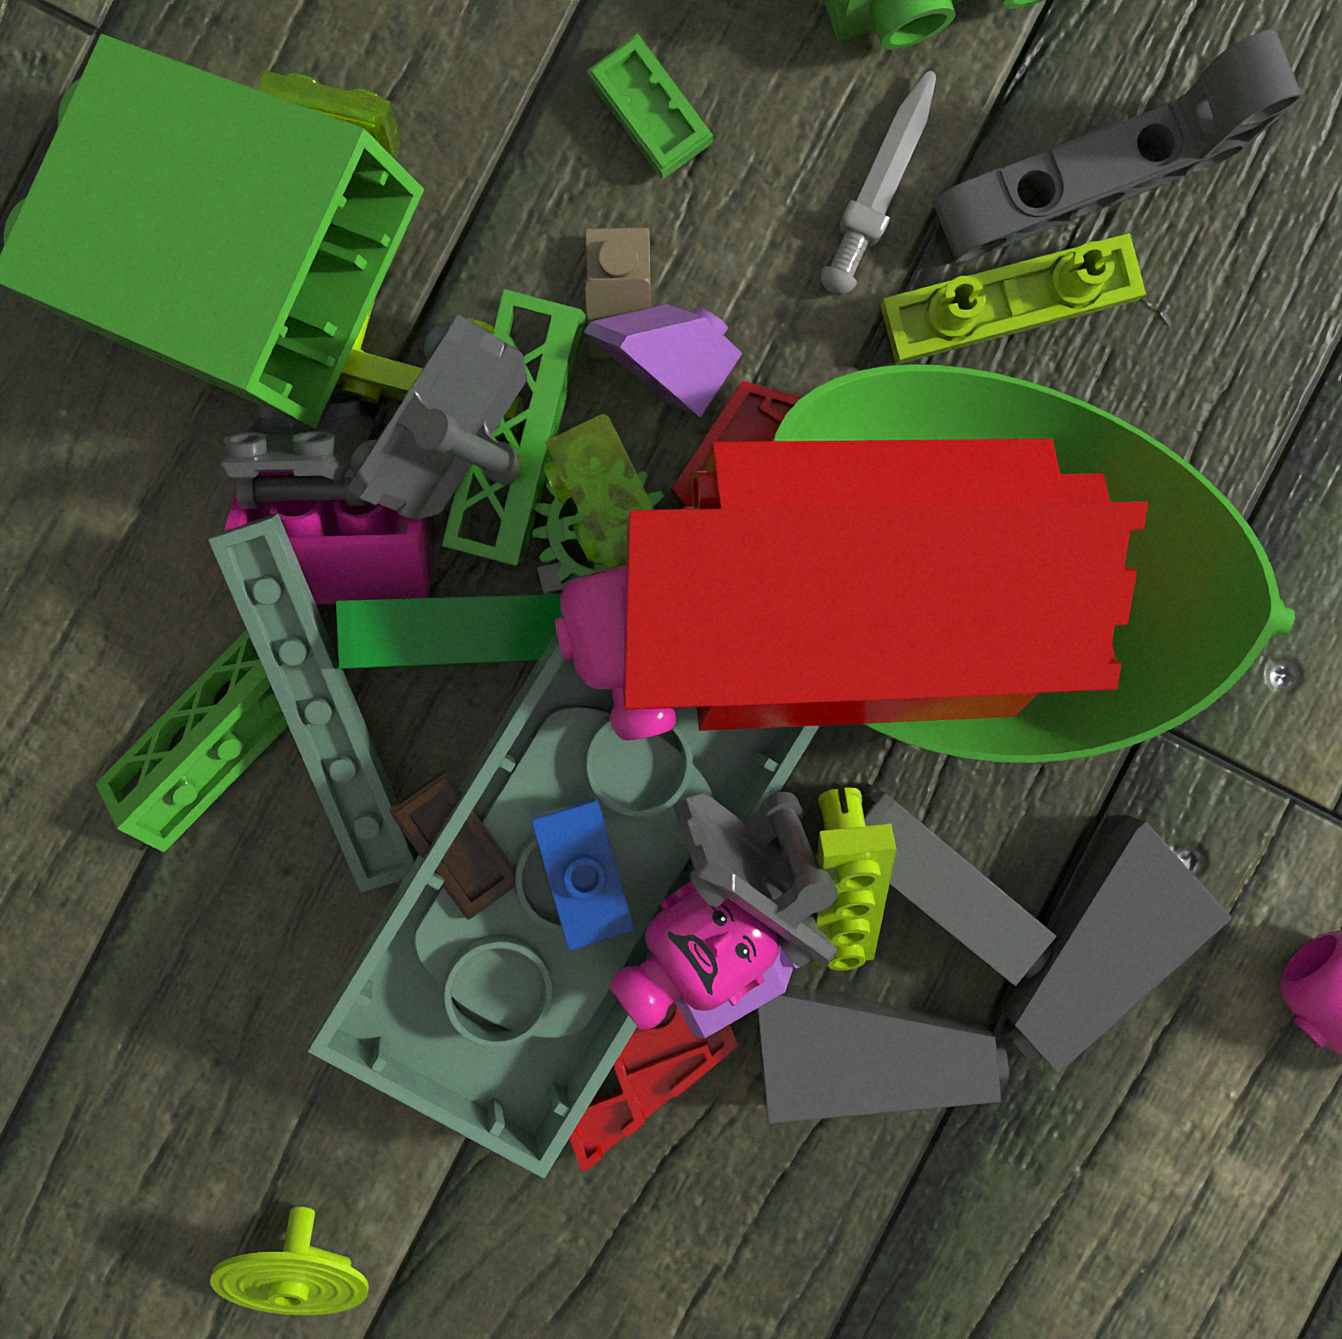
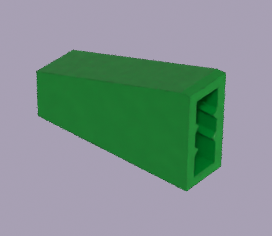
(444, 630)

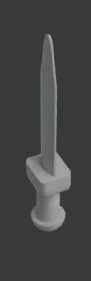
(866, 218)

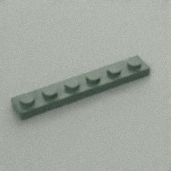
(315, 698)

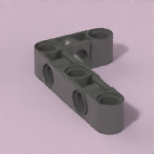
(1210, 123)

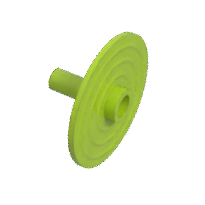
(292, 1281)

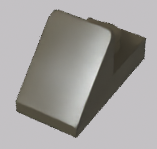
(616, 276)

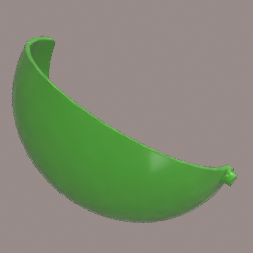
(1201, 581)

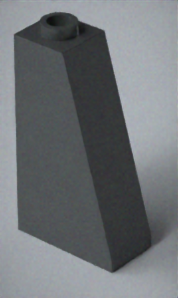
(959, 894)
(1113, 945)
(866, 1057)

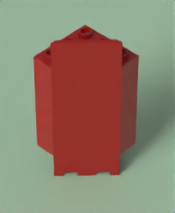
(876, 584)

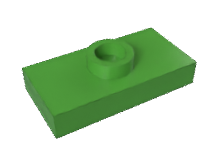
(649, 106)

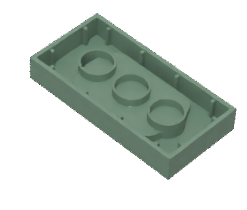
(493, 1012)

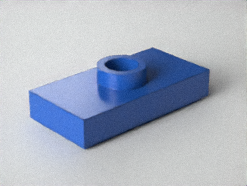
(582, 873)

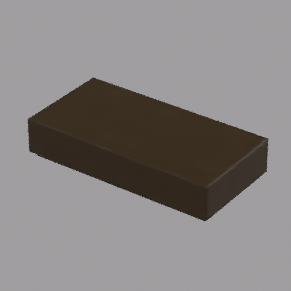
(474, 864)

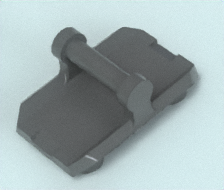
(445, 424)
(314, 455)
(740, 864)

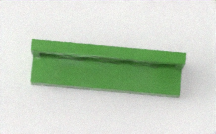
(541, 424)
(213, 753)

